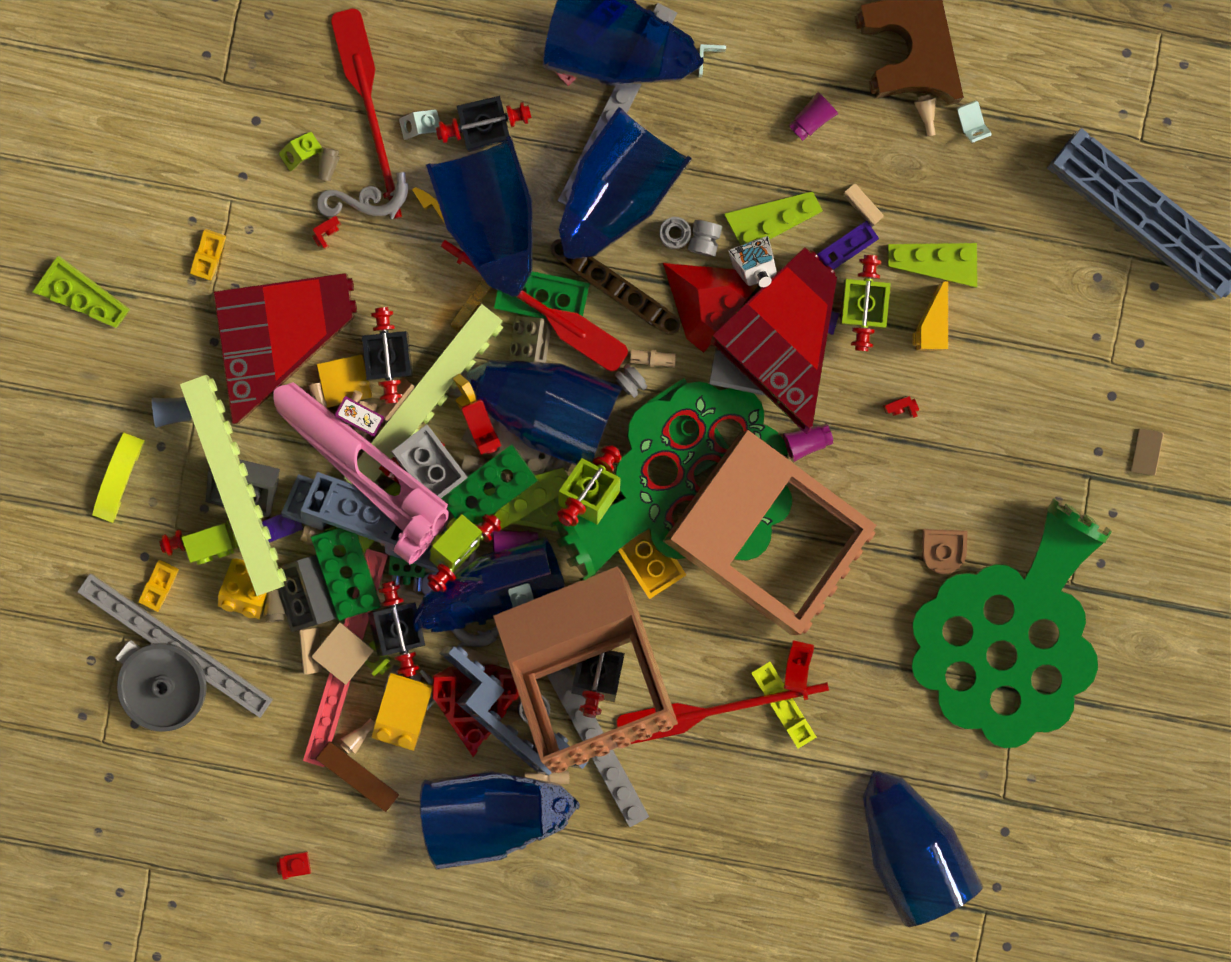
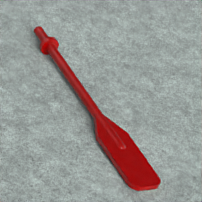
(360, 71)
(569, 326)
(690, 715)

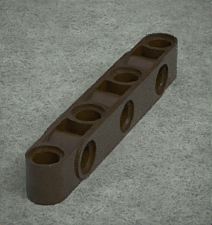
(619, 290)

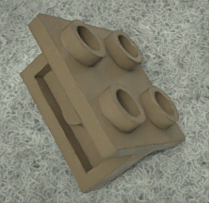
(530, 339)

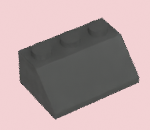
(727, 375)
(263, 479)
(306, 594)

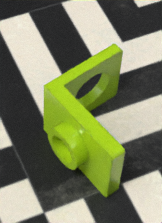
(301, 149)
(381, 665)

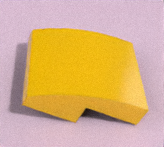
(342, 378)

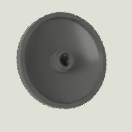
(161, 687)

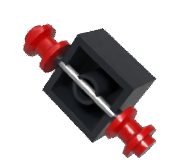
(483, 123)
(387, 355)
(394, 629)
(598, 680)

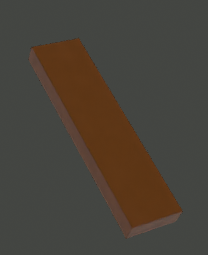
(357, 776)

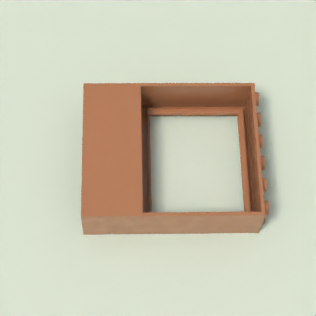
(731, 508)
(567, 630)

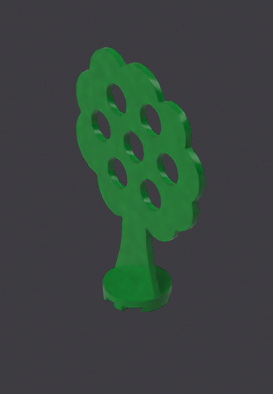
(1062, 549)

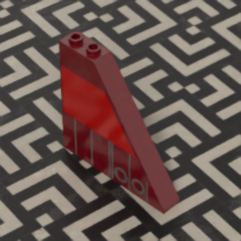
(275, 331)
(783, 336)

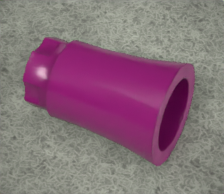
(812, 117)
(802, 444)
(506, 539)

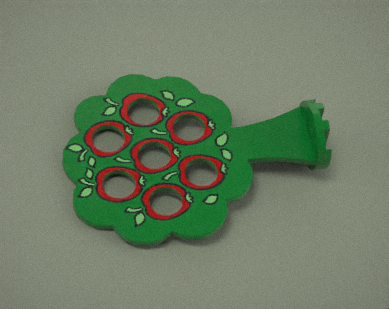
(652, 505)

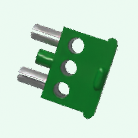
(407, 574)

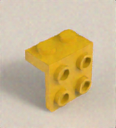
(238, 592)

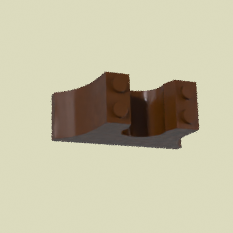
(930, 56)

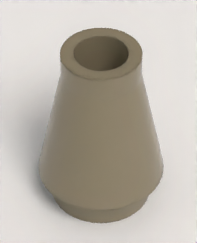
(328, 161)
(273, 607)

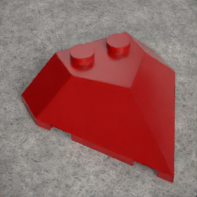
(705, 299)
(450, 686)

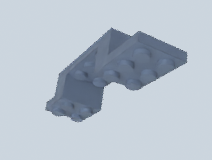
(347, 508)
(479, 699)

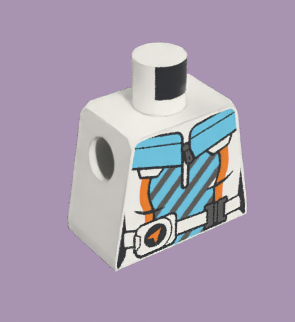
(754, 262)

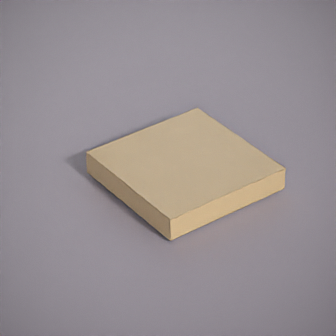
(342, 653)

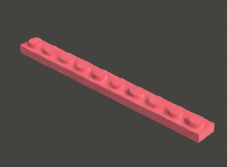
(335, 690)

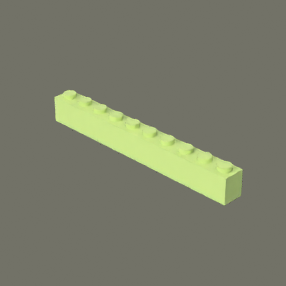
(433, 388)
(232, 484)

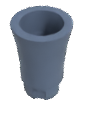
(170, 411)

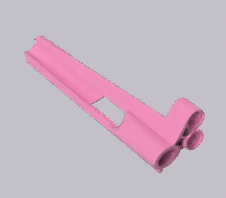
(414, 510)

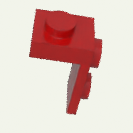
(481, 427)
(798, 666)

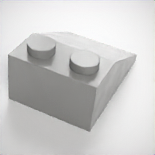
(429, 462)

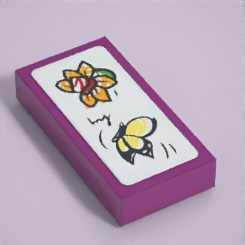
(359, 416)

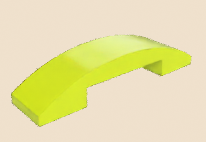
(117, 476)
(787, 709)

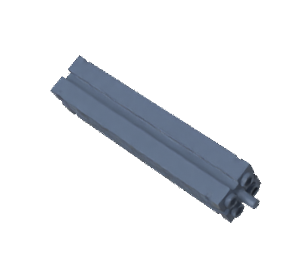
(1145, 214)

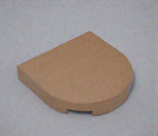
(944, 549)

